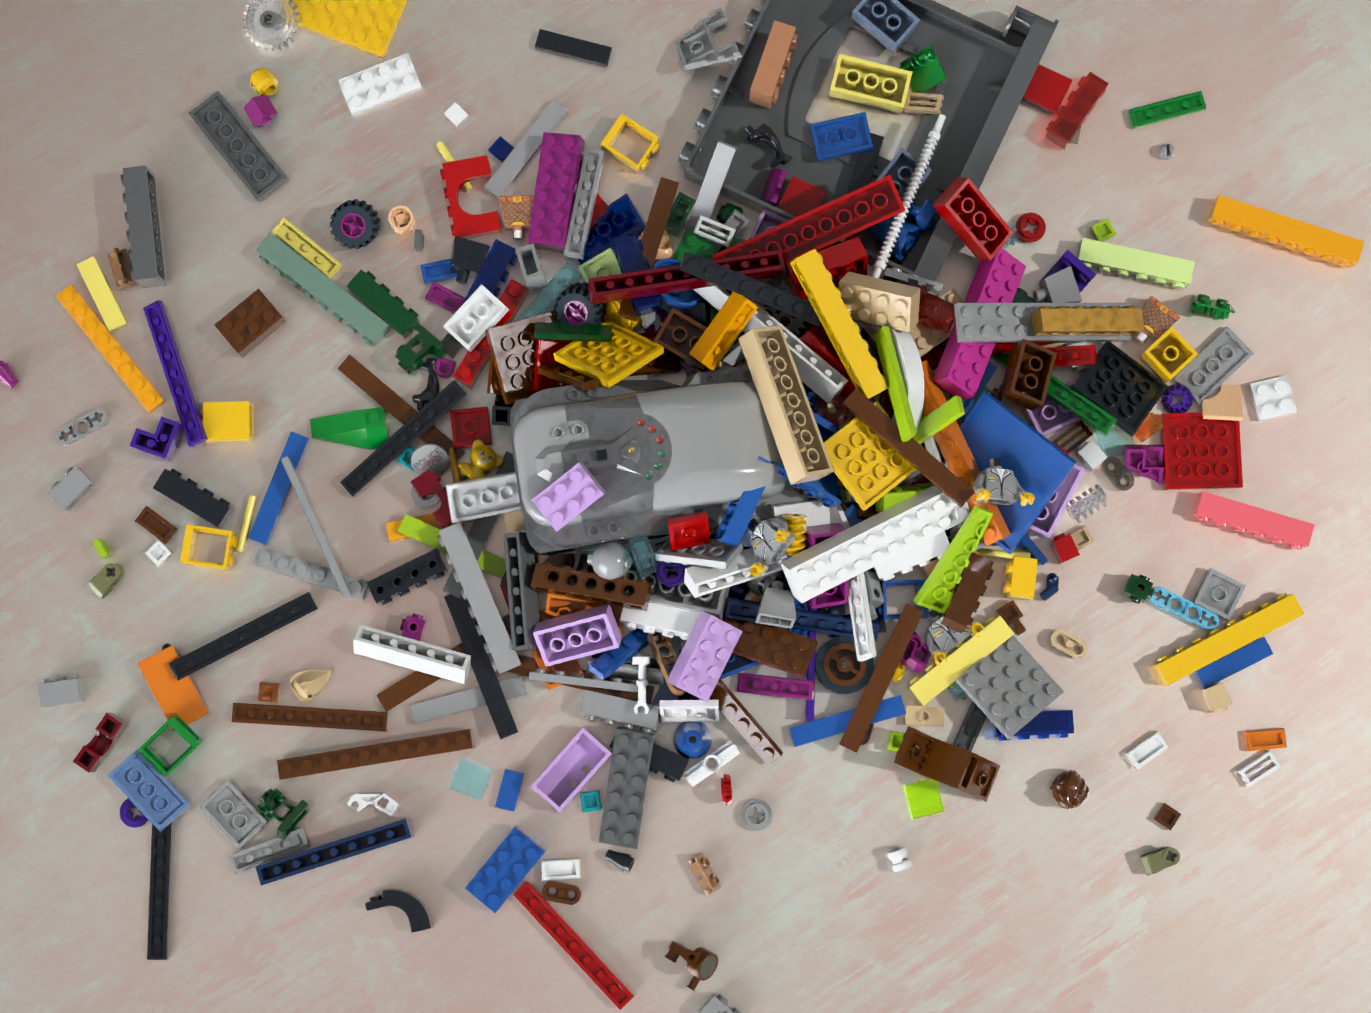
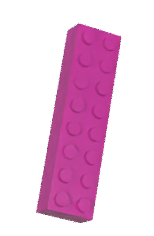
(965, 363)

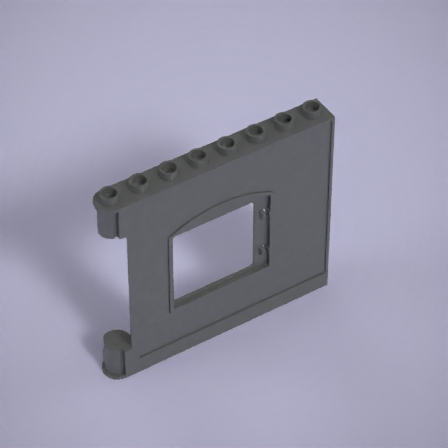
(981, 95)

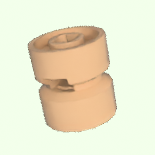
(402, 220)

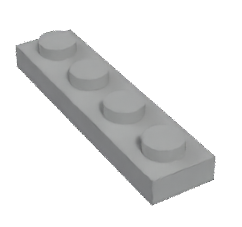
(268, 851)

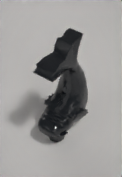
(766, 134)
(433, 386)

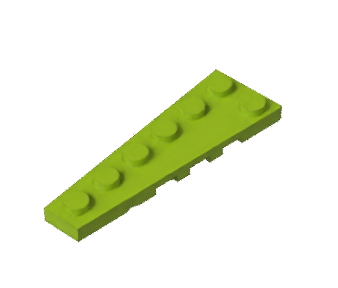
(939, 586)

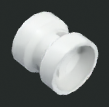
(899, 859)

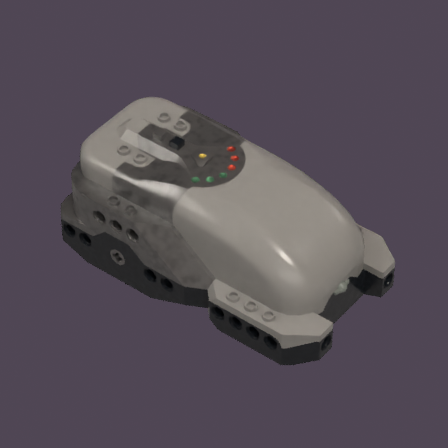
(651, 449)

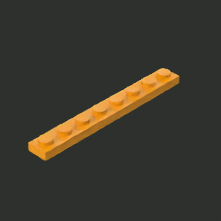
(110, 348)

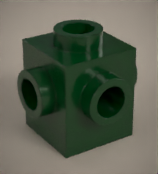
(1133, 593)

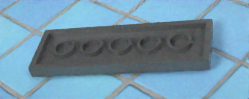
(238, 145)
(626, 788)

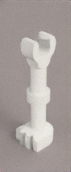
(642, 661)

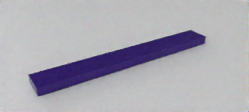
(175, 374)

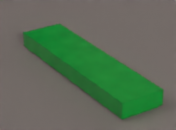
(1167, 109)

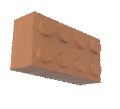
(773, 64)

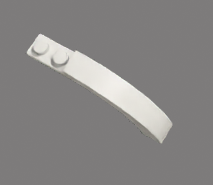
(911, 370)

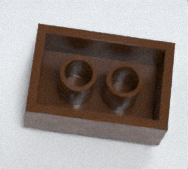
(250, 323)
(679, 336)
(1028, 375)

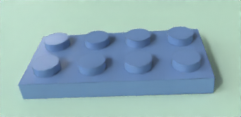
(148, 790)

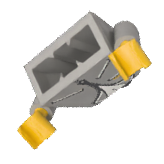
(999, 486)
(768, 542)
(942, 638)

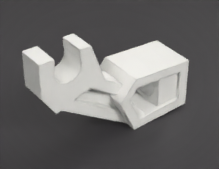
(366, 799)

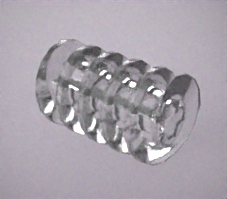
(1086, 503)

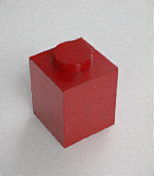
(1064, 548)

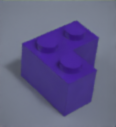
(160, 444)

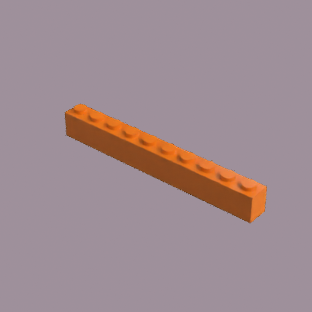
(959, 456)

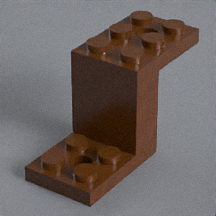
(947, 763)

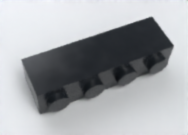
(193, 498)
(665, 762)

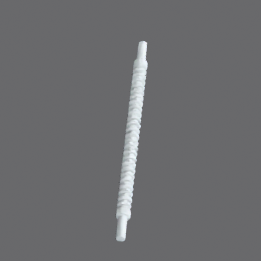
(933, 136)

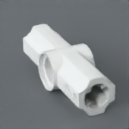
(701, 771)

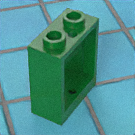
(184, 731)

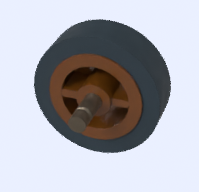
(839, 668)

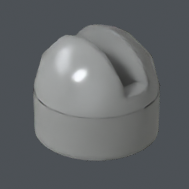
(1163, 151)

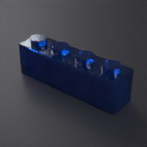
(631, 259)
(494, 269)
(1043, 724)

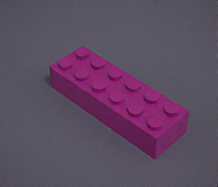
(555, 190)

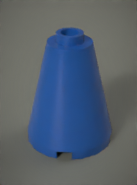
(907, 237)
(682, 743)

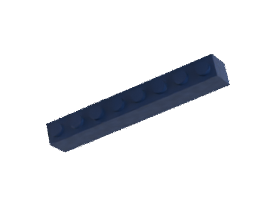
(334, 851)

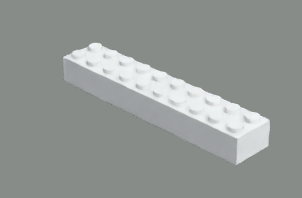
(871, 542)

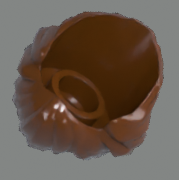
(1069, 789)

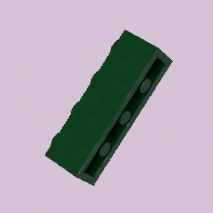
(382, 303)

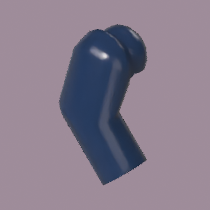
(1051, 588)

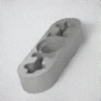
(92, 416)

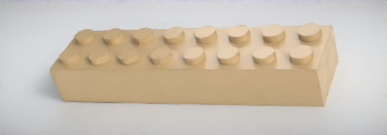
(785, 404)

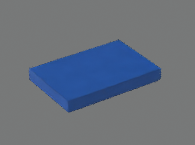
(841, 136)

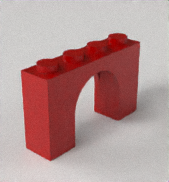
(456, 175)

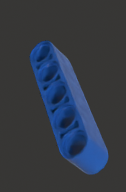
(739, 515)

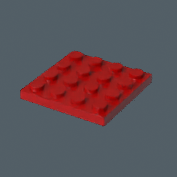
(1201, 452)

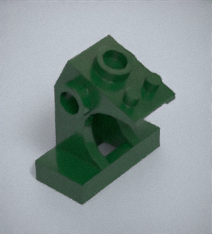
(413, 361)
(271, 801)

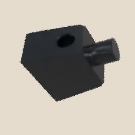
(467, 258)

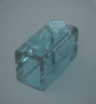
(642, 556)

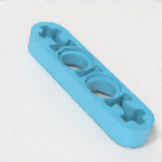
(1184, 606)

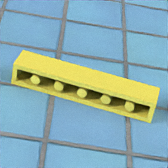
(960, 660)

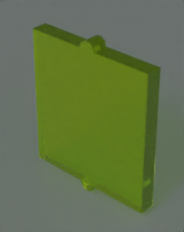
(924, 798)

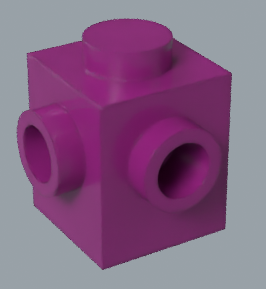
(260, 110)
(414, 627)

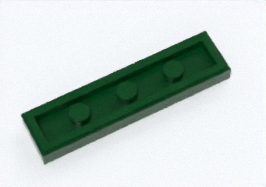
(575, 332)

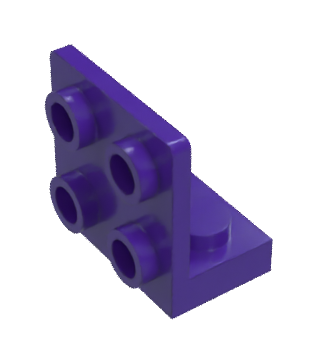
(1081, 272)

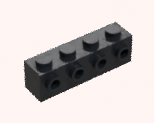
(407, 576)

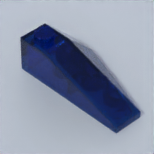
(617, 222)

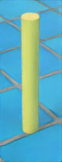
(448, 157)
(246, 523)
(1001, 553)

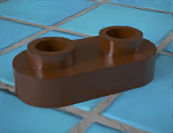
(561, 894)

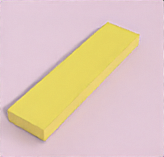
(306, 248)
(102, 294)

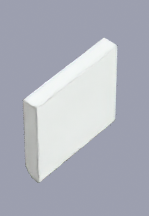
(456, 114)

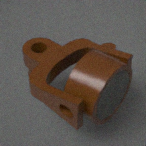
(700, 962)

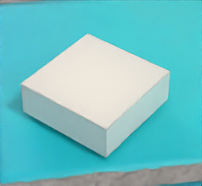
(158, 553)

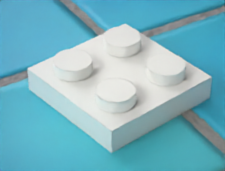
(1272, 398)

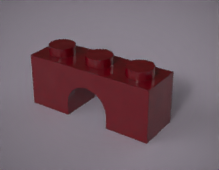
(428, 484)
(96, 750)

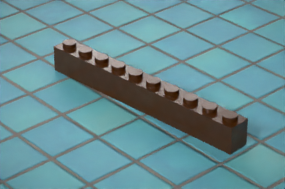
(375, 754)

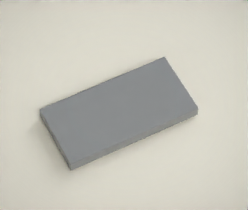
(1213, 365)

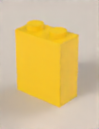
(228, 421)

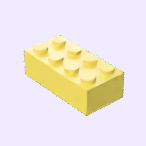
(870, 83)

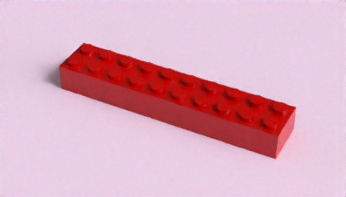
(826, 223)

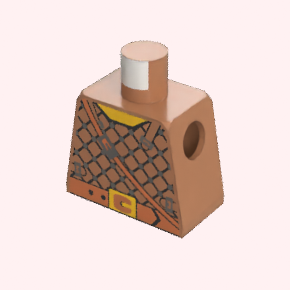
(516, 213)
(1156, 320)

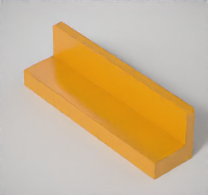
(723, 330)

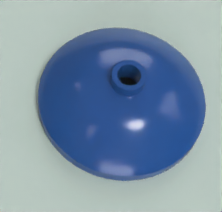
(679, 299)

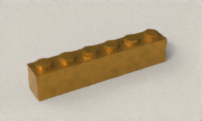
(1087, 321)

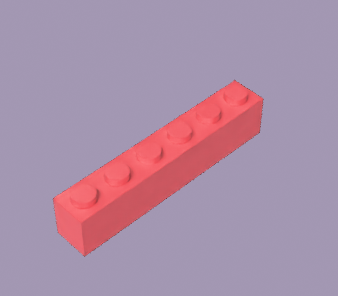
(1254, 520)

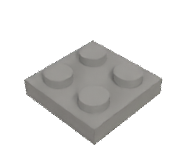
(1219, 594)

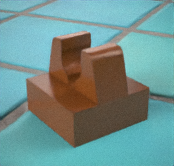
(269, 692)

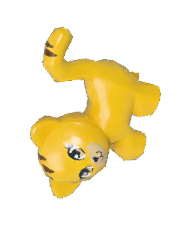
(482, 460)

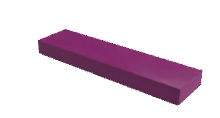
(776, 686)

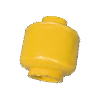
(263, 81)

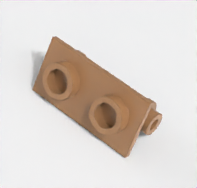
(121, 268)
(701, 866)

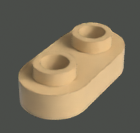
(1068, 643)

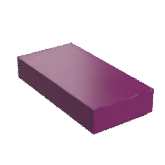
(444, 298)

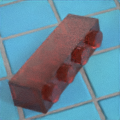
(1076, 110)

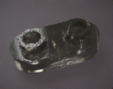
(1117, 473)

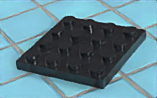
(1120, 387)

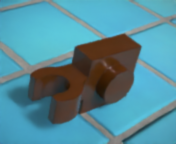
(1011, 614)

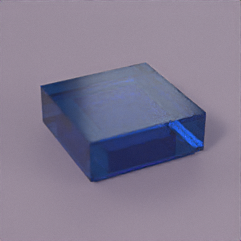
(500, 149)

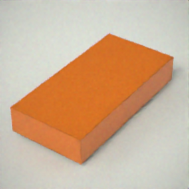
(1265, 739)

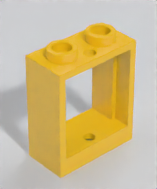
(622, 122)
(189, 546)

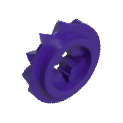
(1177, 389)
(662, 573)
(127, 815)

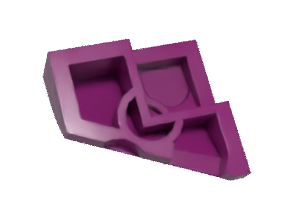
(773, 186)
(1145, 460)
(916, 654)

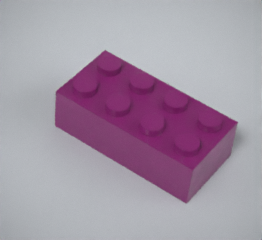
(840, 593)

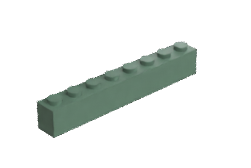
(323, 289)

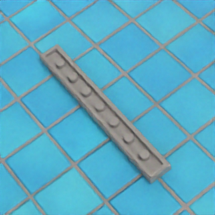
(316, 527)

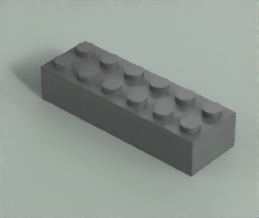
(144, 226)

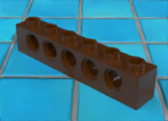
(638, 600)

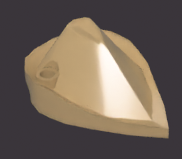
(309, 683)

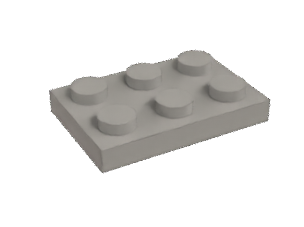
(234, 814)

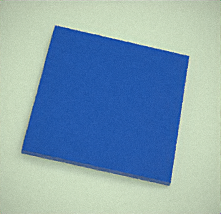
(1036, 462)

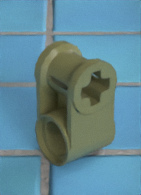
(104, 582)
(1156, 860)

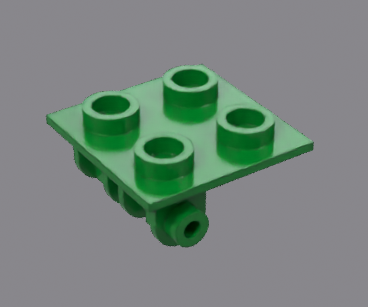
(925, 70)
(1222, 307)

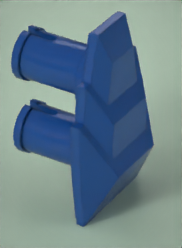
(923, 215)

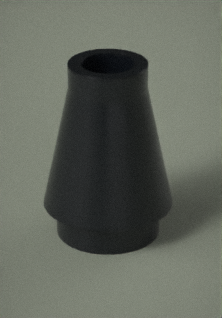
(622, 861)

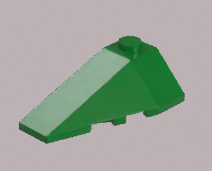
(357, 428)

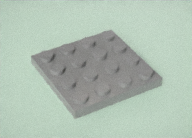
(1009, 687)

